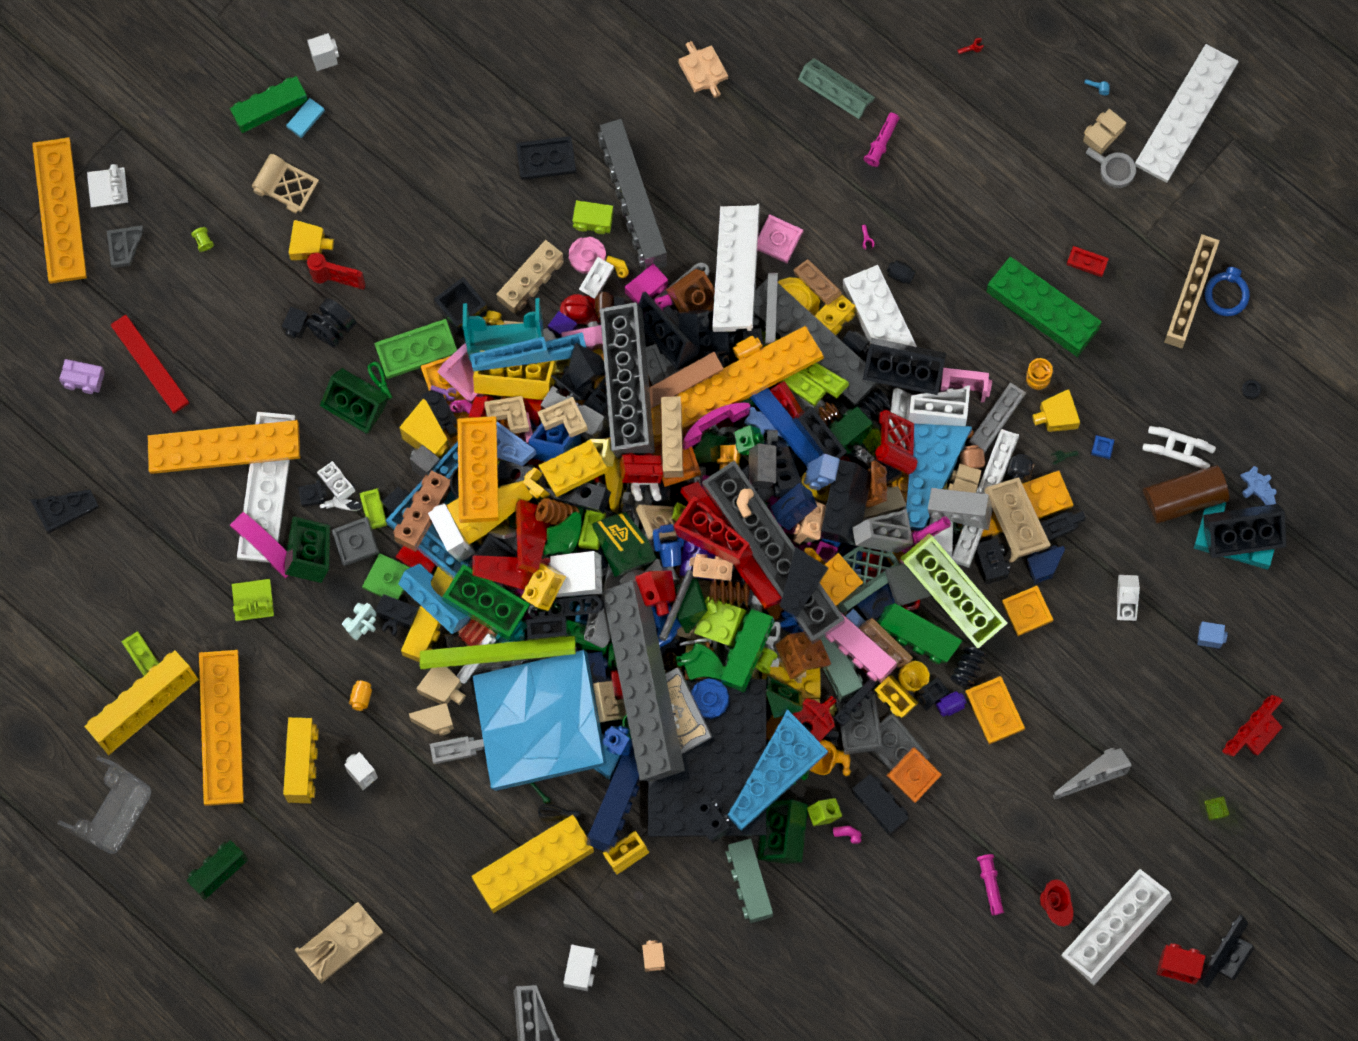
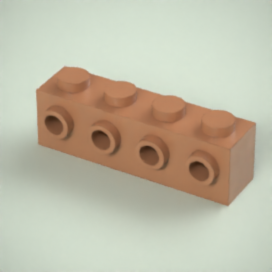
(416, 518)

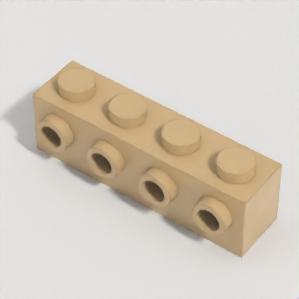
(530, 277)

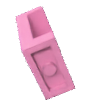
(459, 373)
(959, 378)

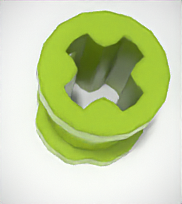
(202, 239)
(766, 660)

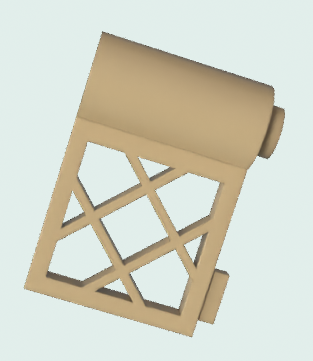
(270, 178)

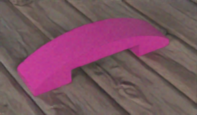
(733, 411)
(261, 541)

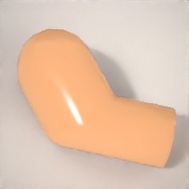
(743, 500)

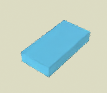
(305, 118)

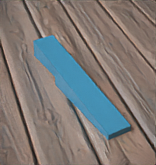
(527, 352)

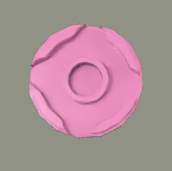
(585, 252)

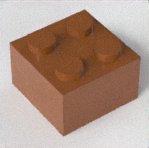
(693, 292)

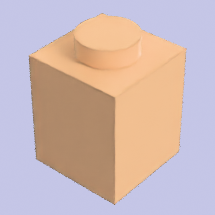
(653, 956)

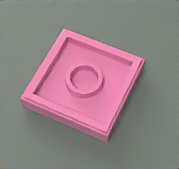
(778, 238)

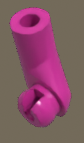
(461, 406)

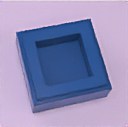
(1102, 447)

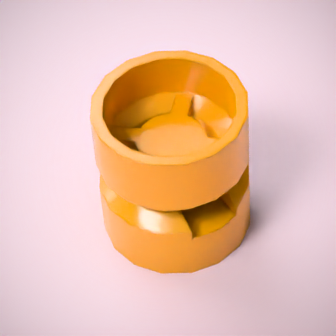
(1039, 374)

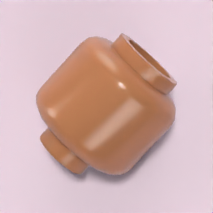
(972, 457)

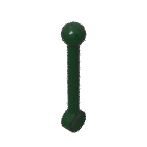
(546, 800)

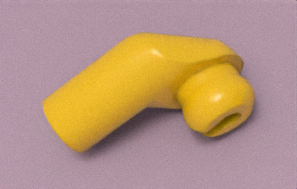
(620, 266)

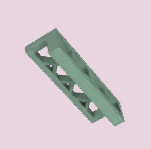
(835, 89)

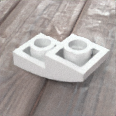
(336, 481)

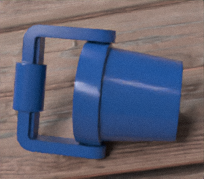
(669, 551)

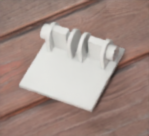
(107, 187)

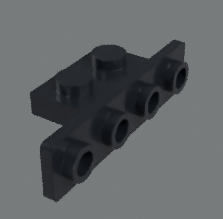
(1230, 955)

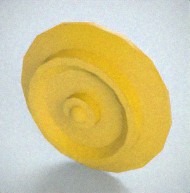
(801, 293)

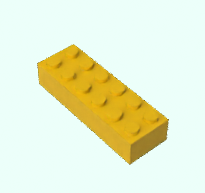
(141, 702)
(532, 864)

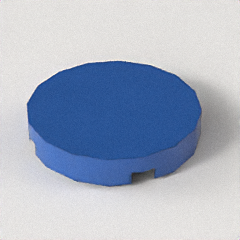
(711, 697)

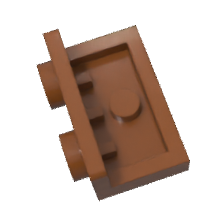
(878, 487)

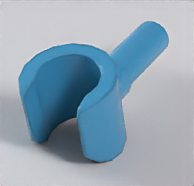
(1103, 86)

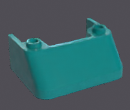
(485, 338)

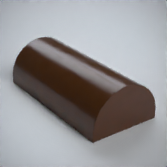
(1187, 494)

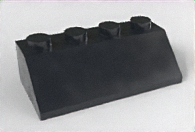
(667, 334)
(904, 366)
(846, 502)
(1245, 530)

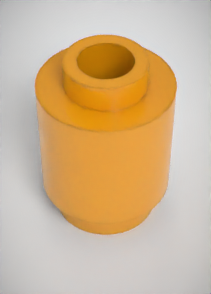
(747, 347)
(360, 695)

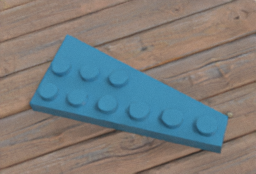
(936, 455)
(783, 762)

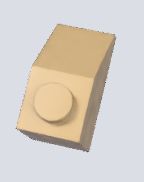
(434, 719)

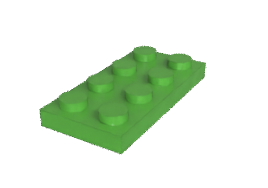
(415, 348)

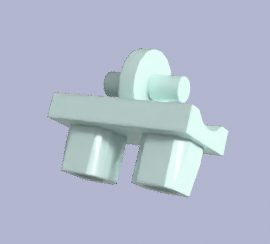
(362, 622)

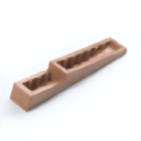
(685, 378)

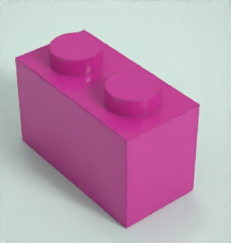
(649, 281)

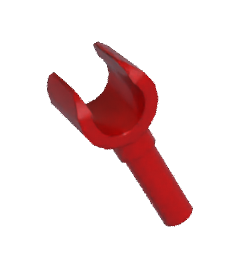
(974, 47)

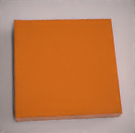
(914, 774)

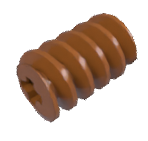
(553, 511)

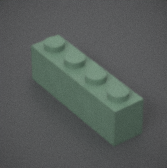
(841, 672)
(750, 881)

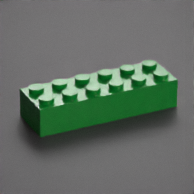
(1043, 306)

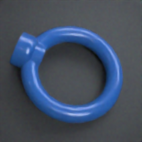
(1232, 275)

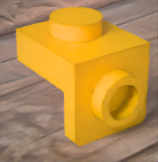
(530, 480)

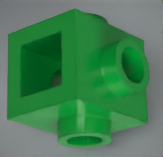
(748, 438)

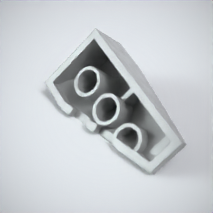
(1105, 768)

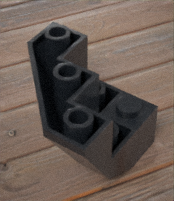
(699, 329)

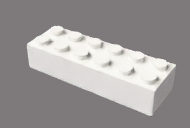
(876, 307)

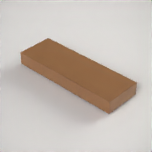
(817, 282)
(885, 642)

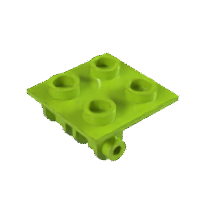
(252, 600)

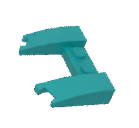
(1260, 558)

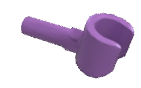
(445, 392)

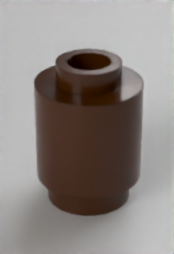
(603, 300)

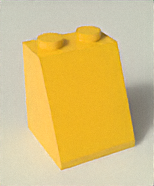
(424, 430)

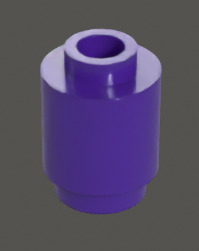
(951, 704)

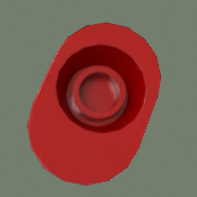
(579, 309)
(1057, 902)

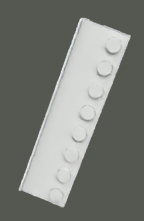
(736, 268)

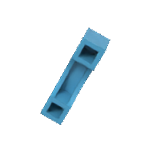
(417, 584)

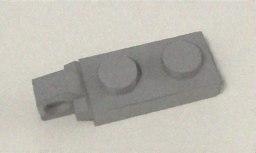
(455, 749)

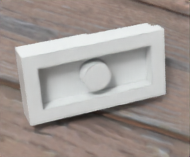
(596, 277)

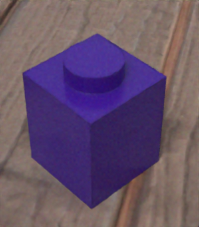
(561, 323)

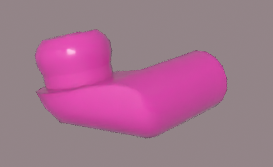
(848, 831)

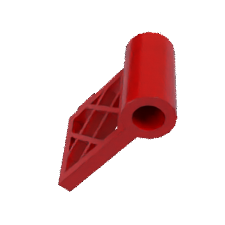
(323, 271)
(894, 453)

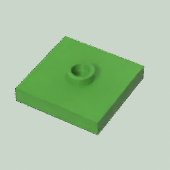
(385, 577)

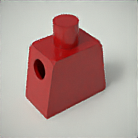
(657, 590)

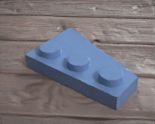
(512, 447)

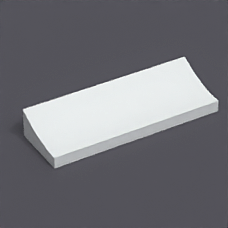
(1117, 926)

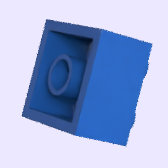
(552, 442)

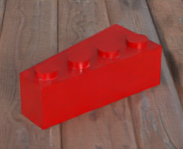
(711, 533)

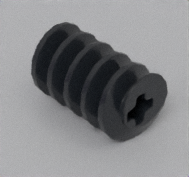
(874, 405)
(967, 667)

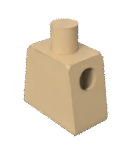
(441, 686)

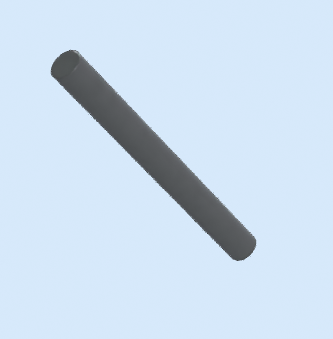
(676, 605)

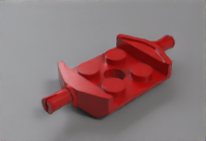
(817, 716)

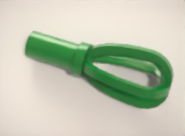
(383, 385)

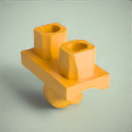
(728, 454)

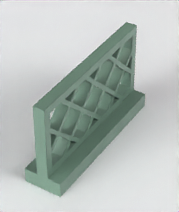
(874, 584)

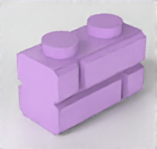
(81, 376)

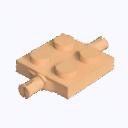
(703, 69)

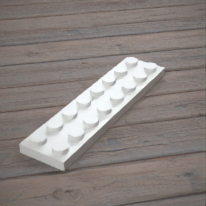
(1186, 113)
(265, 494)

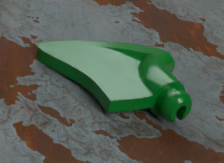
(563, 536)
(700, 663)

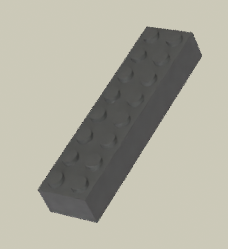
(632, 195)
(837, 356)
(627, 380)

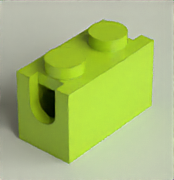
(592, 217)

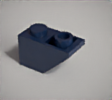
(1044, 565)

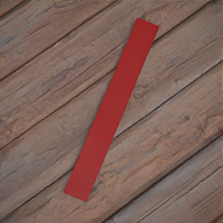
(751, 572)

